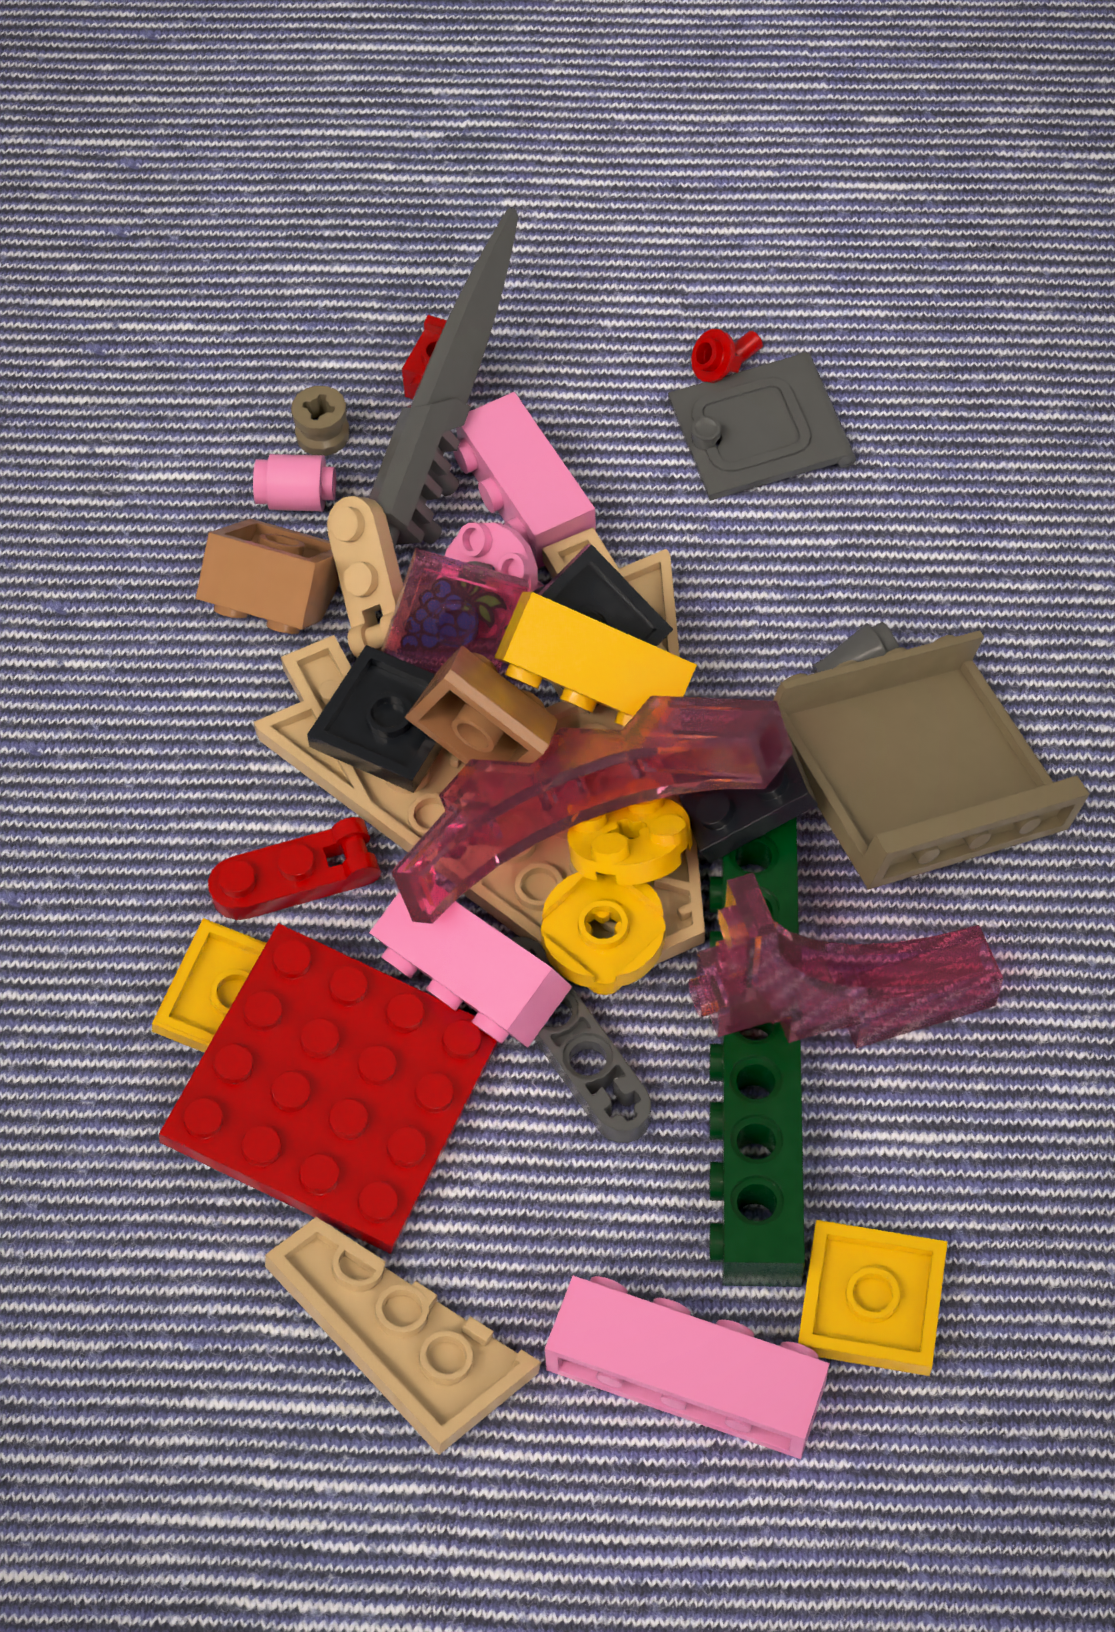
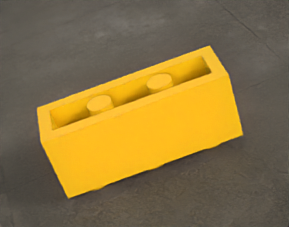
(587, 659)

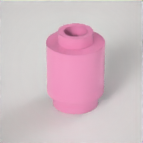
(294, 482)

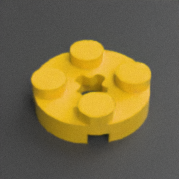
(659, 837)
(604, 962)

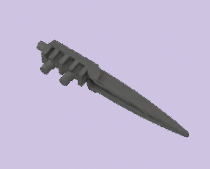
(414, 458)

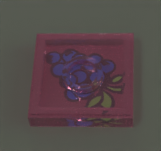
(450, 606)

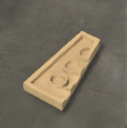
(414, 1350)

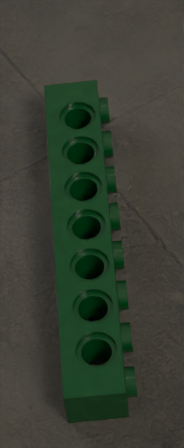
(770, 1249)

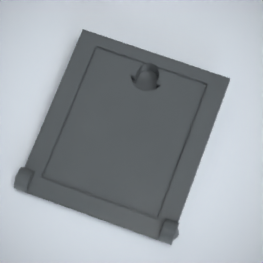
(769, 422)

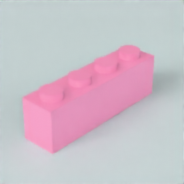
(687, 1364)

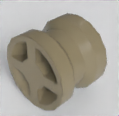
(330, 430)

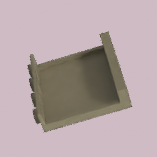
(920, 761)

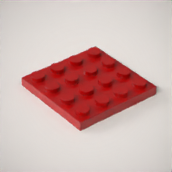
(331, 1088)

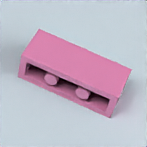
(522, 474)
(474, 966)

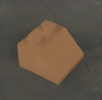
(268, 575)
(482, 713)

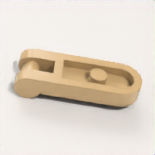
(364, 568)

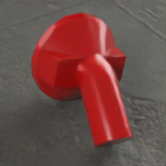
(718, 354)

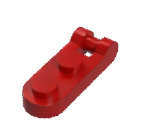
(293, 872)

